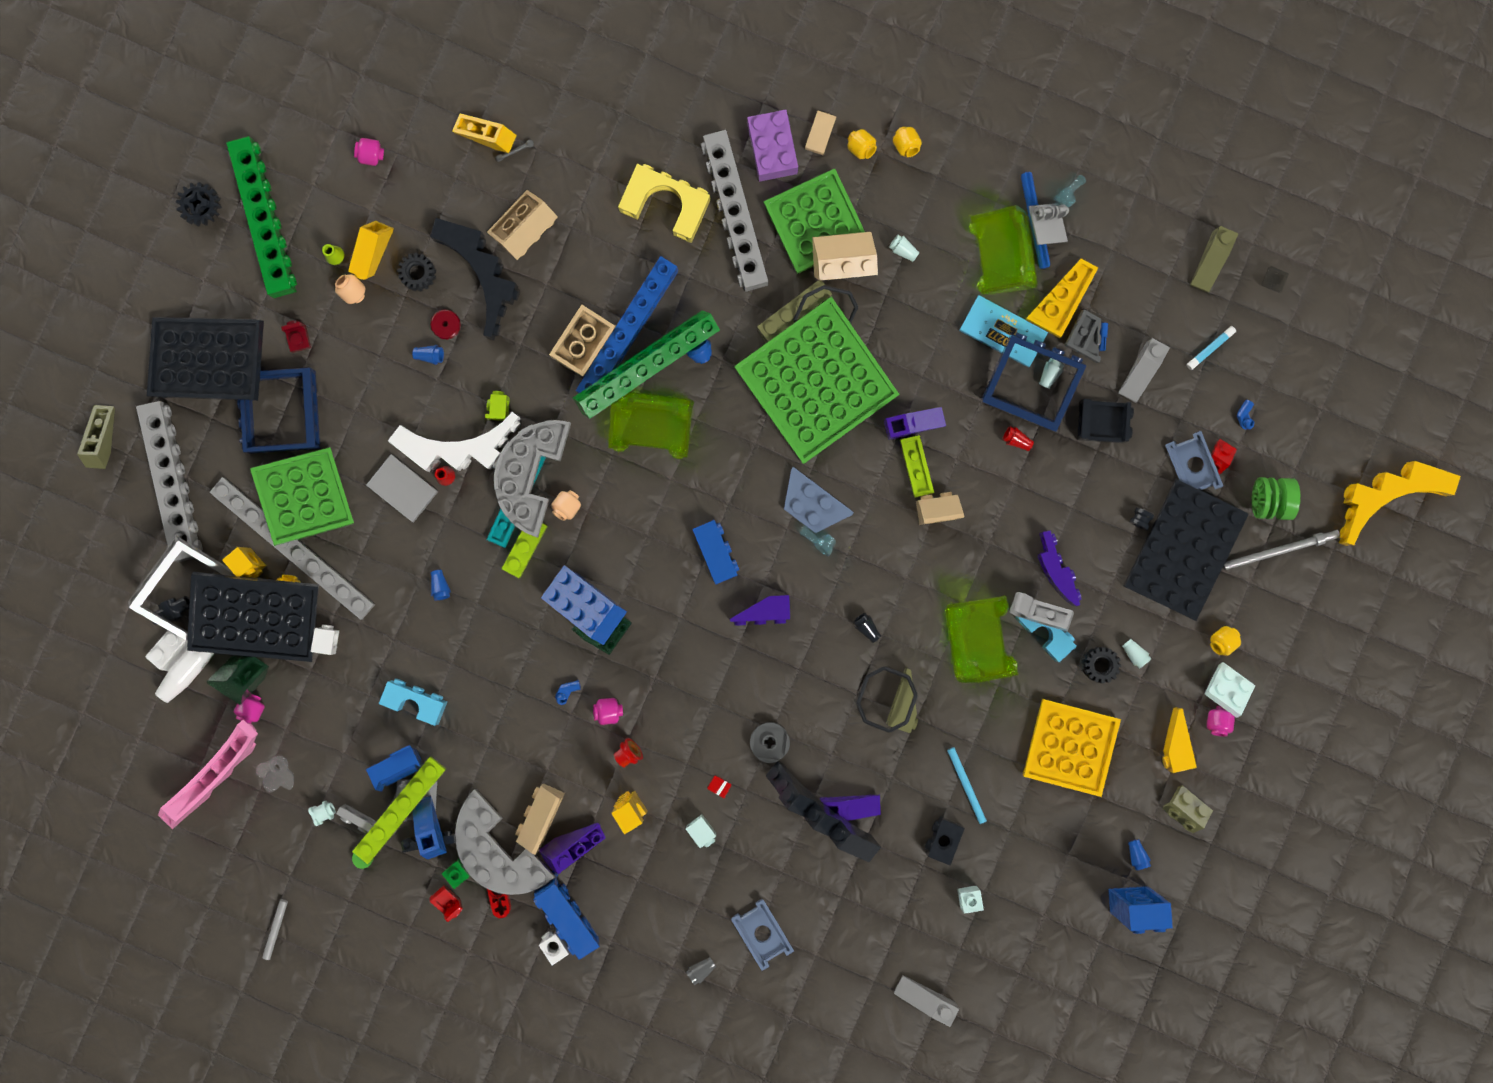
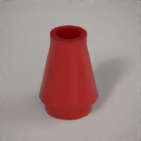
(1016, 438)
(448, 477)

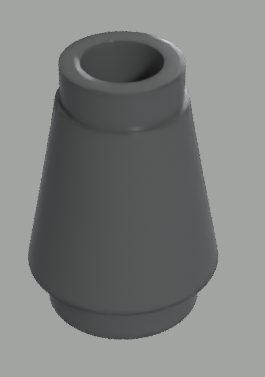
(700, 970)

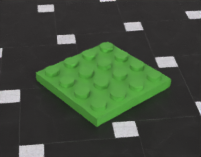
(811, 211)
(301, 496)

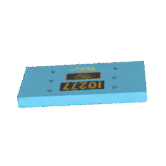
(993, 326)

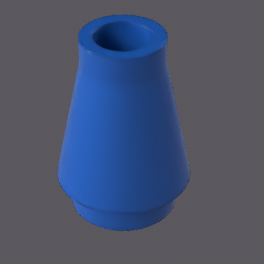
(430, 354)
(439, 586)
(1138, 855)

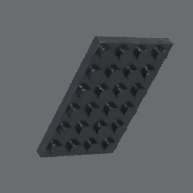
(205, 358)
(1186, 549)
(252, 616)

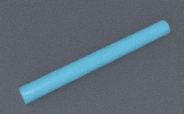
(966, 785)

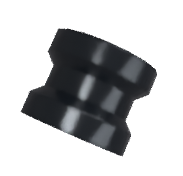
(1141, 518)

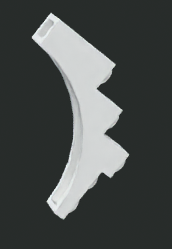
(458, 454)

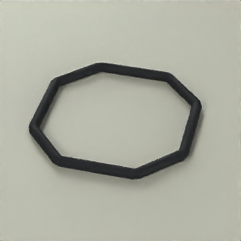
(831, 289)
(910, 708)

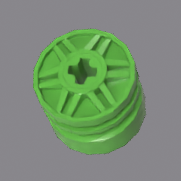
(1276, 498)

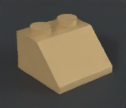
(939, 509)

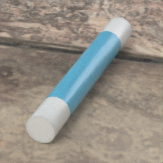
(1210, 348)

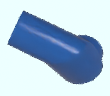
(1243, 415)
(564, 691)

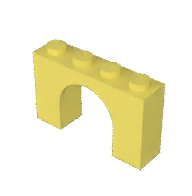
(646, 182)

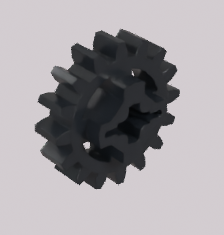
(193, 197)

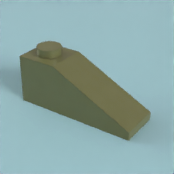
(1213, 258)
(97, 439)
(901, 706)

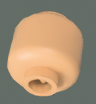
(350, 289)
(566, 505)

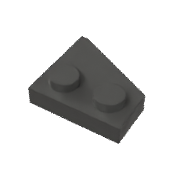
(1086, 336)

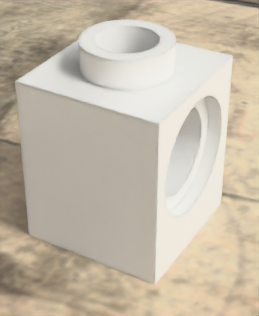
(325, 640)
(553, 955)

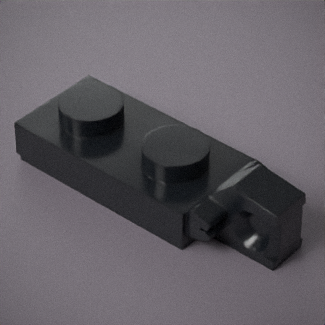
(410, 844)

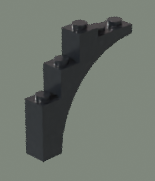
(497, 291)
(819, 816)

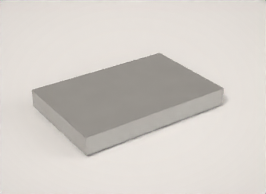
(402, 488)

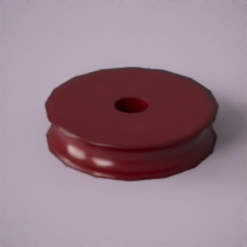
(451, 329)

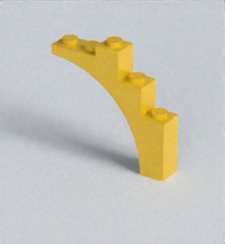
(1386, 487)

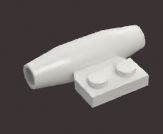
(182, 665)

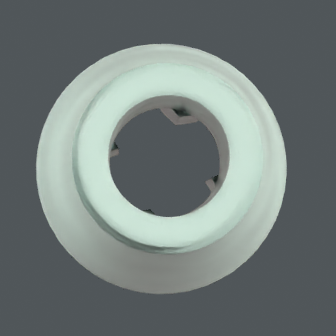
(903, 248)
(1051, 372)
(1136, 653)

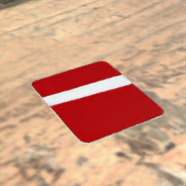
(719, 786)

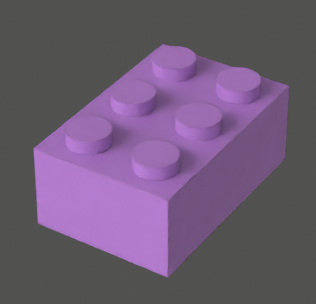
(772, 145)

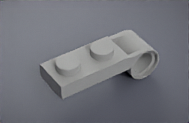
(1040, 612)
(350, 815)

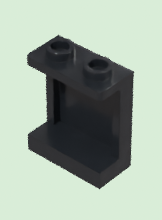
(1104, 421)

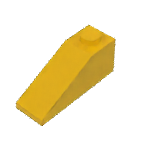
(485, 132)
(1178, 747)

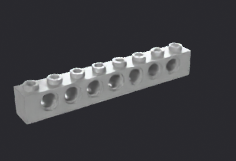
(720, 143)
(148, 415)

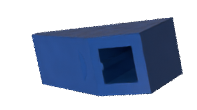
(428, 830)

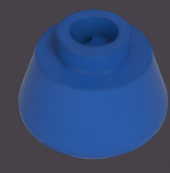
(701, 353)

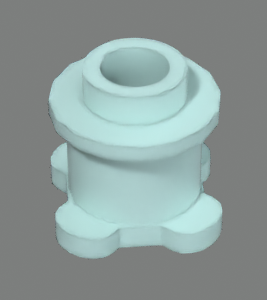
(322, 812)

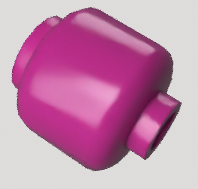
(368, 151)
(250, 709)
(607, 711)
(1220, 722)

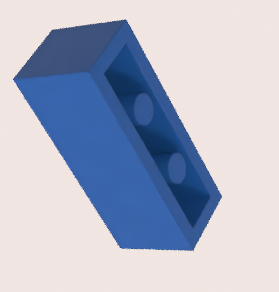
(716, 551)

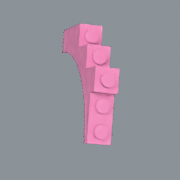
(219, 768)

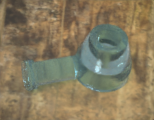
(1067, 195)
(824, 544)

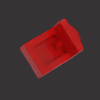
(1222, 455)
(447, 903)

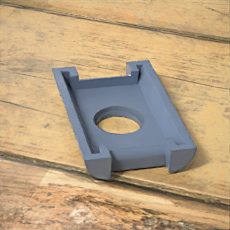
(1194, 447)
(762, 950)

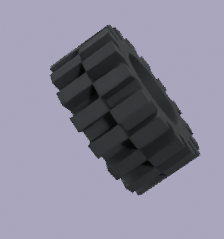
(408, 263)
(1112, 659)

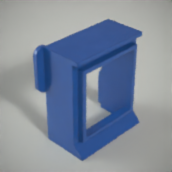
(395, 768)

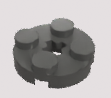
(776, 751)

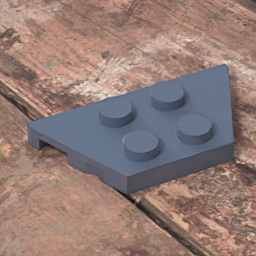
(812, 504)

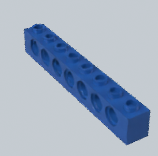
(631, 322)

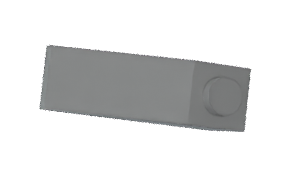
(1144, 369)
(927, 1000)

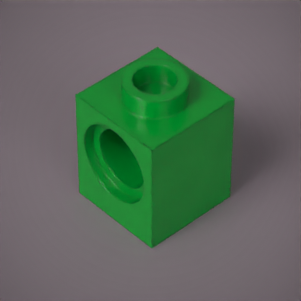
(456, 874)

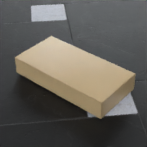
(820, 132)

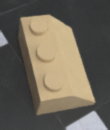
(522, 224)
(844, 256)
(582, 340)
(539, 817)

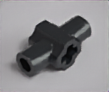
(173, 609)

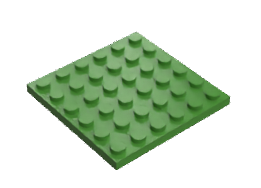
(816, 380)

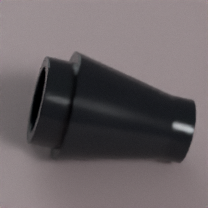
(867, 627)

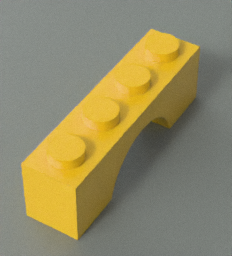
(629, 811)

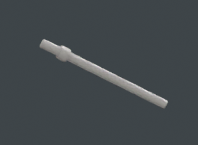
(1317, 539)

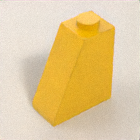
(369, 249)

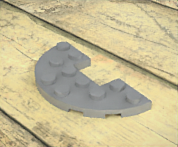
(517, 471)
(487, 859)

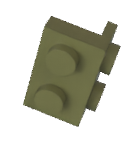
(1188, 810)

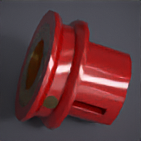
(628, 753)

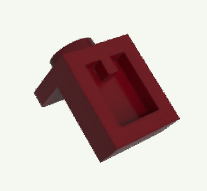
(296, 336)

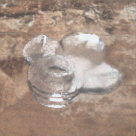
(273, 776)

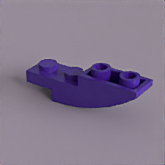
(1060, 578)

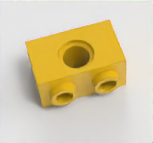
(244, 563)

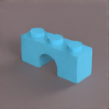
(1058, 644)
(430, 706)

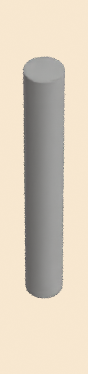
(275, 929)

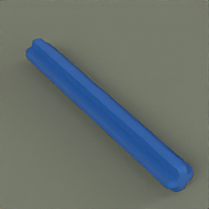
(1031, 200)

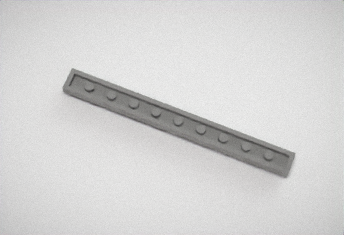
(294, 550)

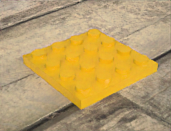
(1071, 747)

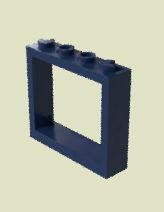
(1021, 412)
(246, 421)

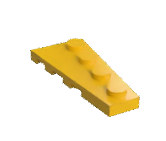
(1060, 304)

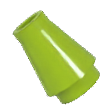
(333, 254)

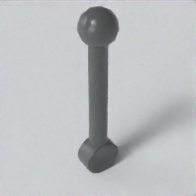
(529, 143)

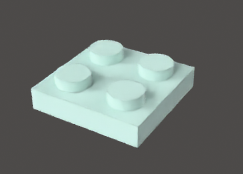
(1229, 689)

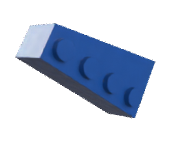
(566, 918)

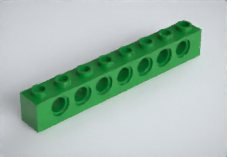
(239, 151)
(646, 364)

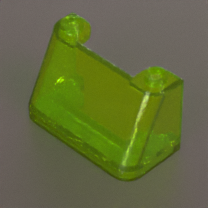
(1004, 250)
(651, 422)
(978, 640)

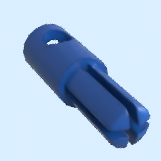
(1104, 333)

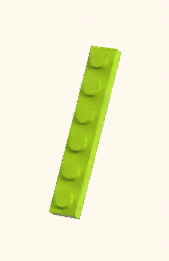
(399, 810)

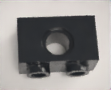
(946, 852)

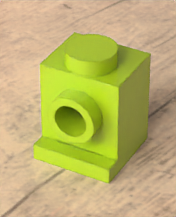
(498, 406)

